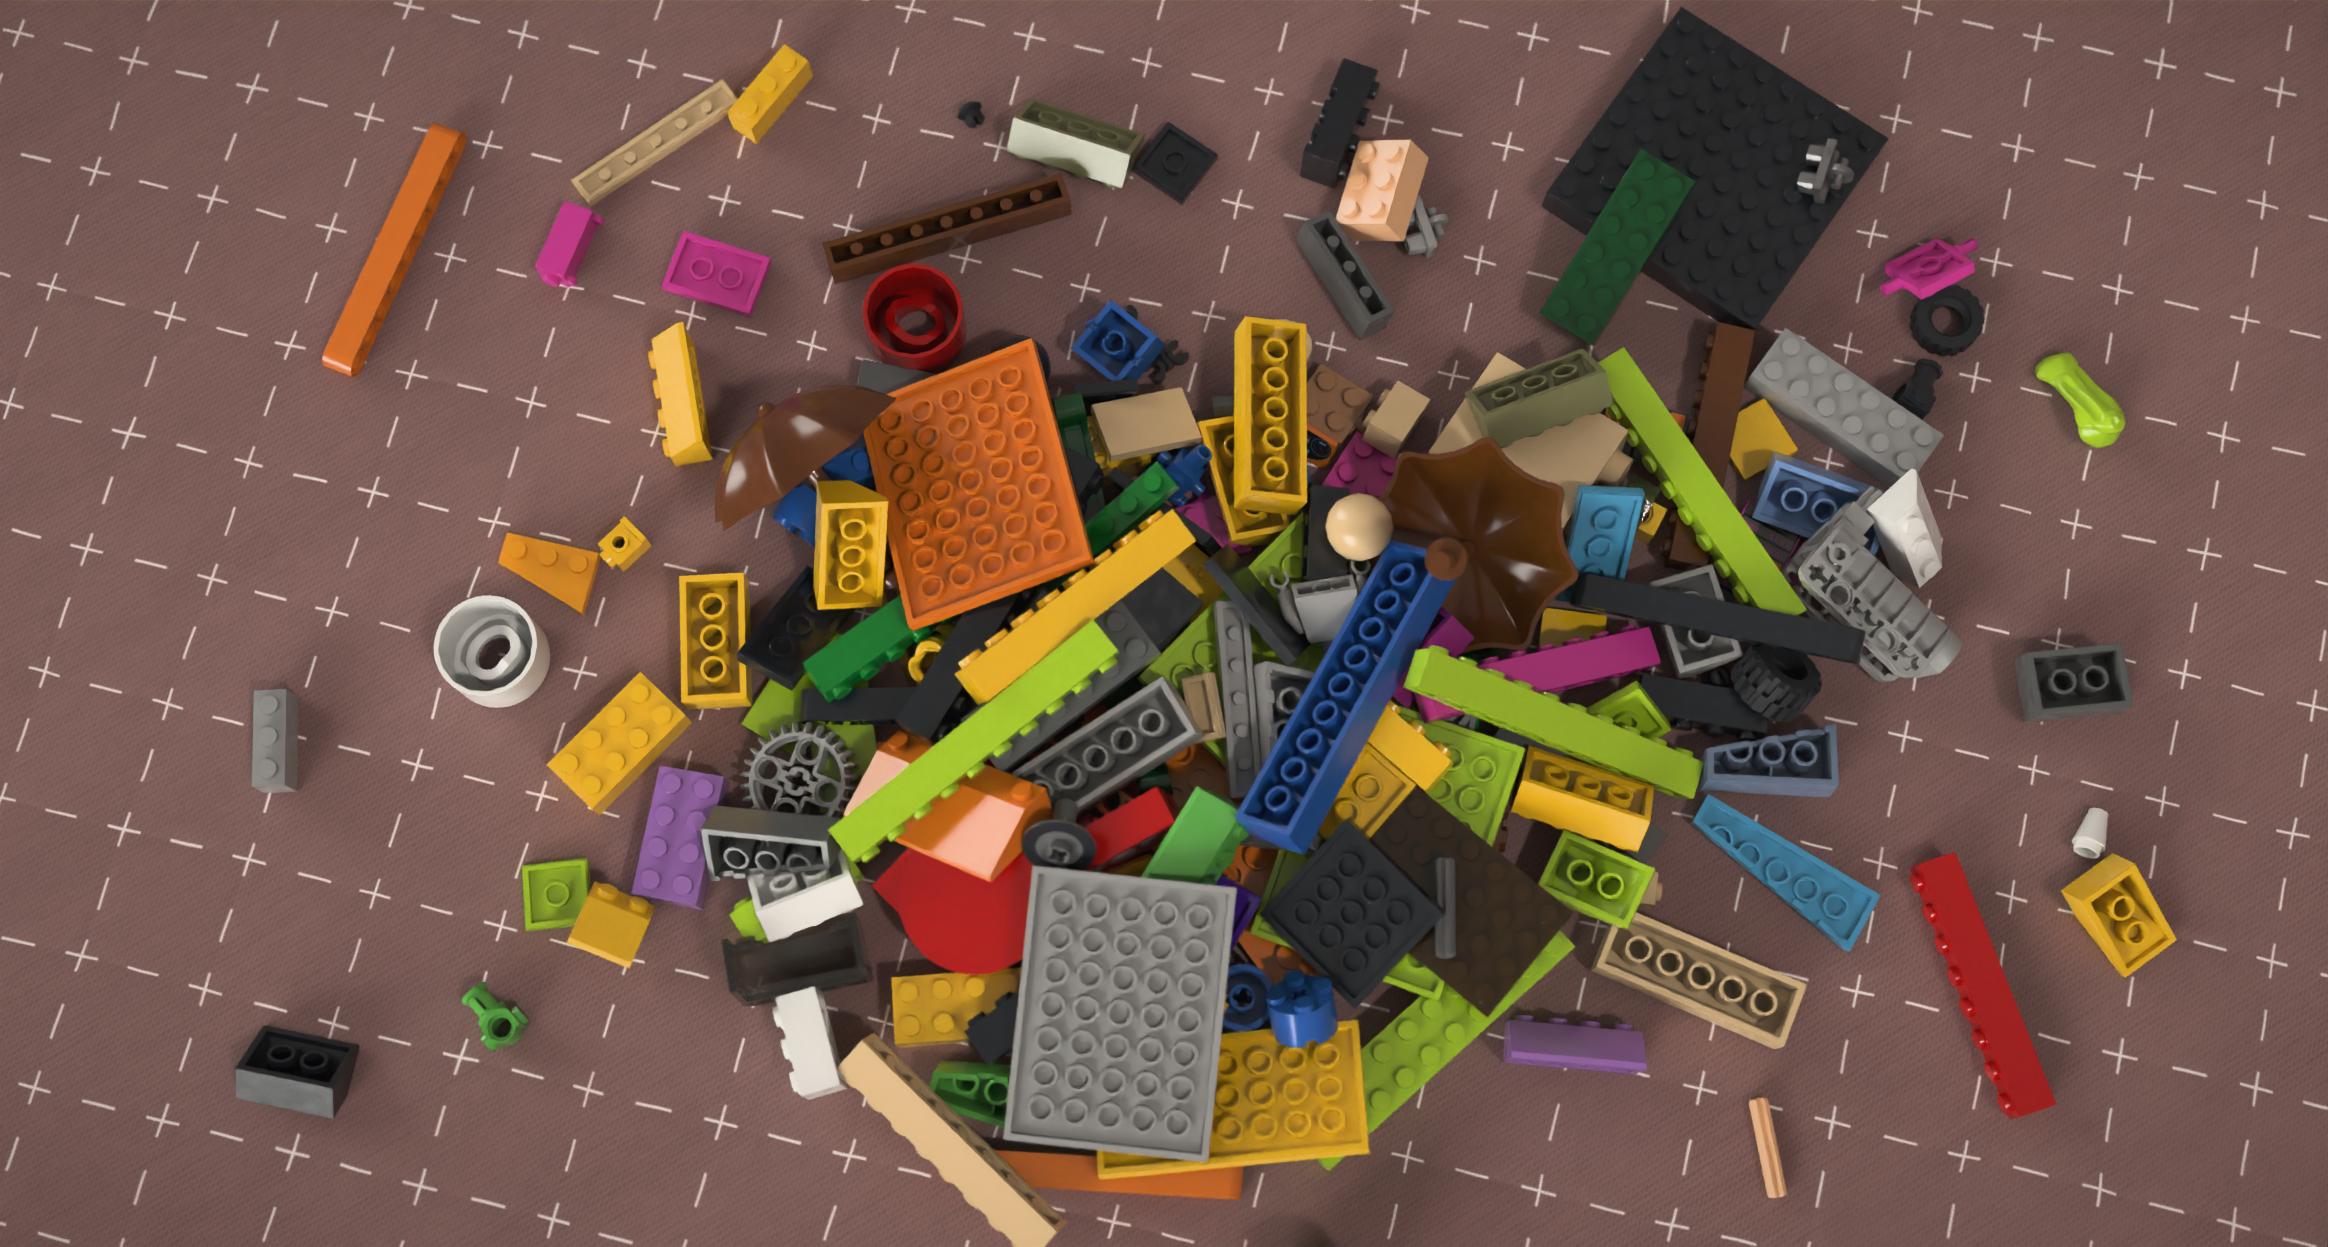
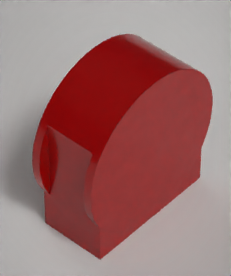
(957, 915)

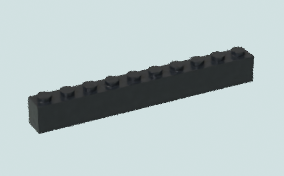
(940, 692)

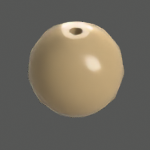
(1359, 527)

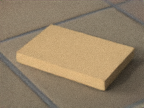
(1145, 424)

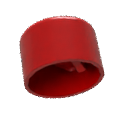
(906, 291)

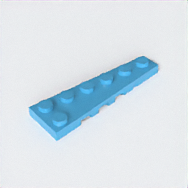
(1807, 884)

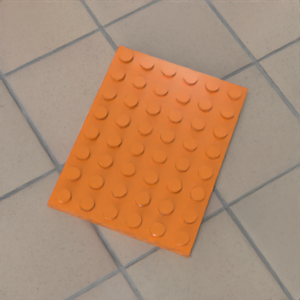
(976, 486)

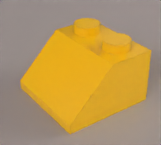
(611, 924)

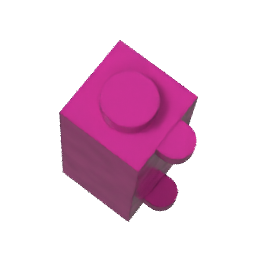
(567, 245)

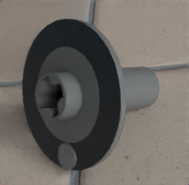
(1060, 840)

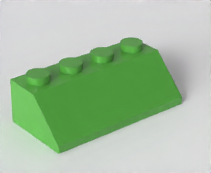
(1199, 840)

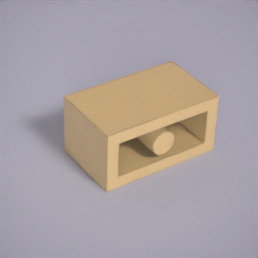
(1395, 419)

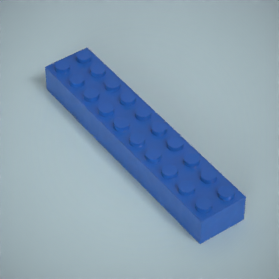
(1344, 700)

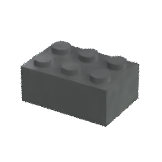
(2073, 683)

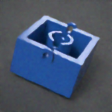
(1117, 344)

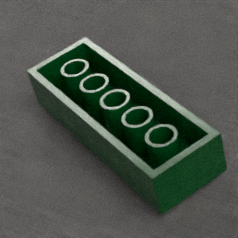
(1618, 247)

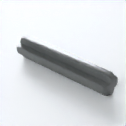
(1445, 896)

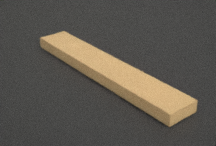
(655, 143)

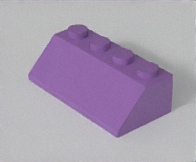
(1574, 1046)

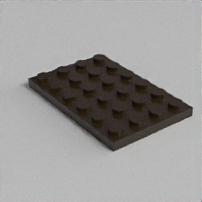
(1499, 909)

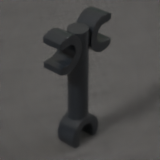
(1165, 360)

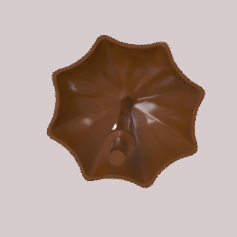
(791, 445)
(1488, 531)

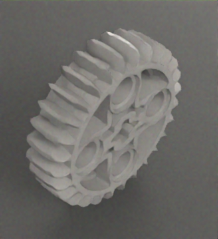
(804, 738)

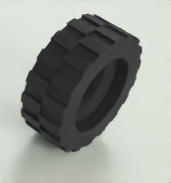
(1945, 344)

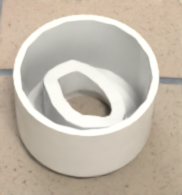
(474, 625)

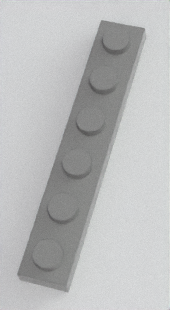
(1237, 698)

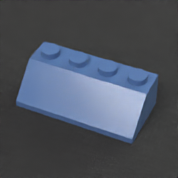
(1805, 497)

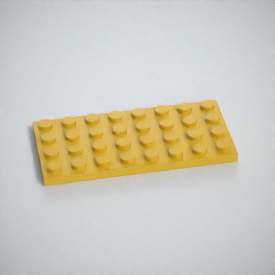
(1274, 1105)

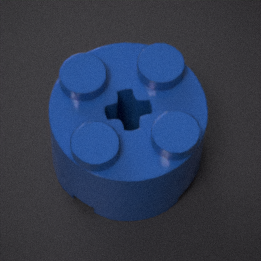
(798, 512)
(1255, 985)
(1302, 1009)

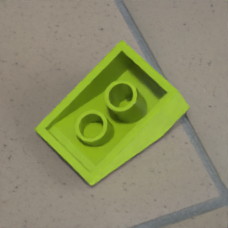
(1596, 880)

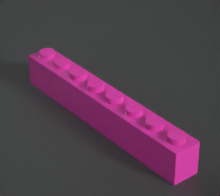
(1566, 666)

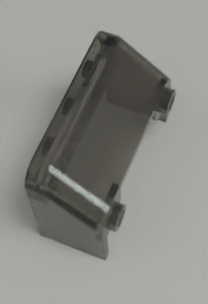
(821, 959)

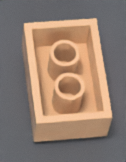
(1381, 190)

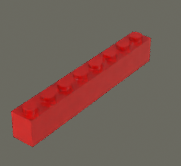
(1982, 986)

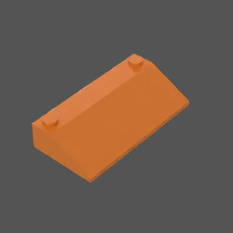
(973, 828)

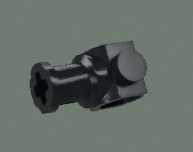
(1917, 392)

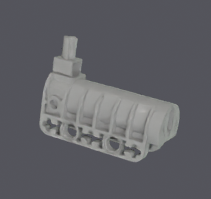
(1870, 597)

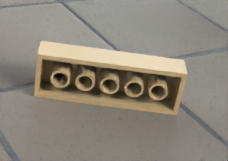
(1701, 979)

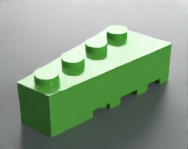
(974, 1089)

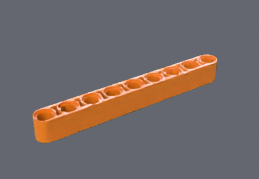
(394, 250)
(1081, 1173)

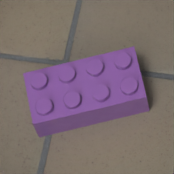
(672, 852)

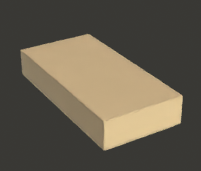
(1204, 704)

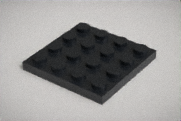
(1352, 912)

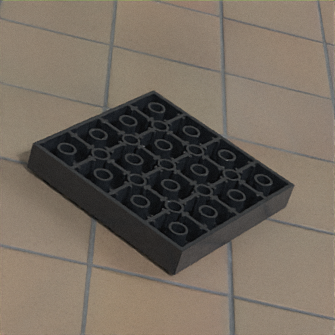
(1744, 141)

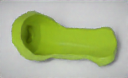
(2095, 411)

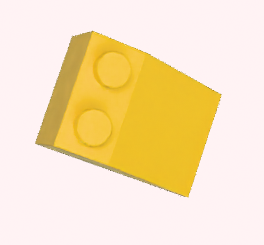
(2119, 913)

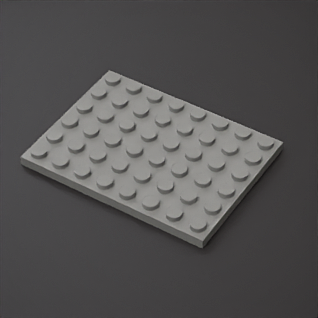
(1120, 1013)

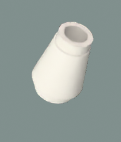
(2091, 835)

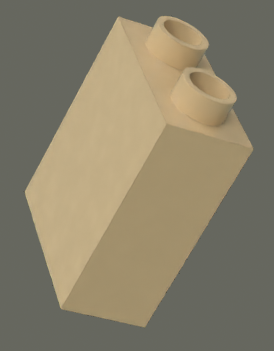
(1567, 455)

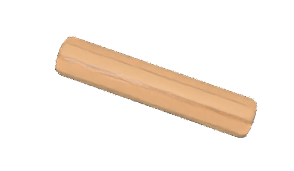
(1767, 1147)

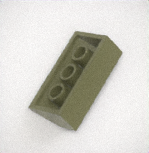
(1074, 143)
(1540, 398)

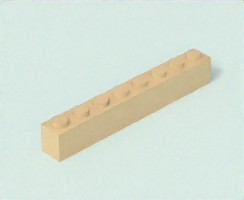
(950, 1144)

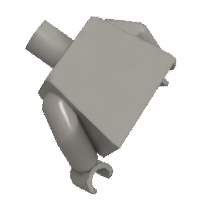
(1320, 605)

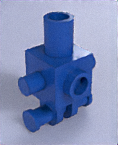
(1186, 470)

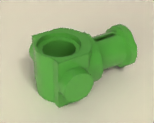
(493, 1016)

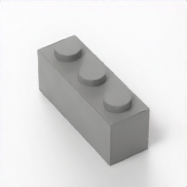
(275, 741)

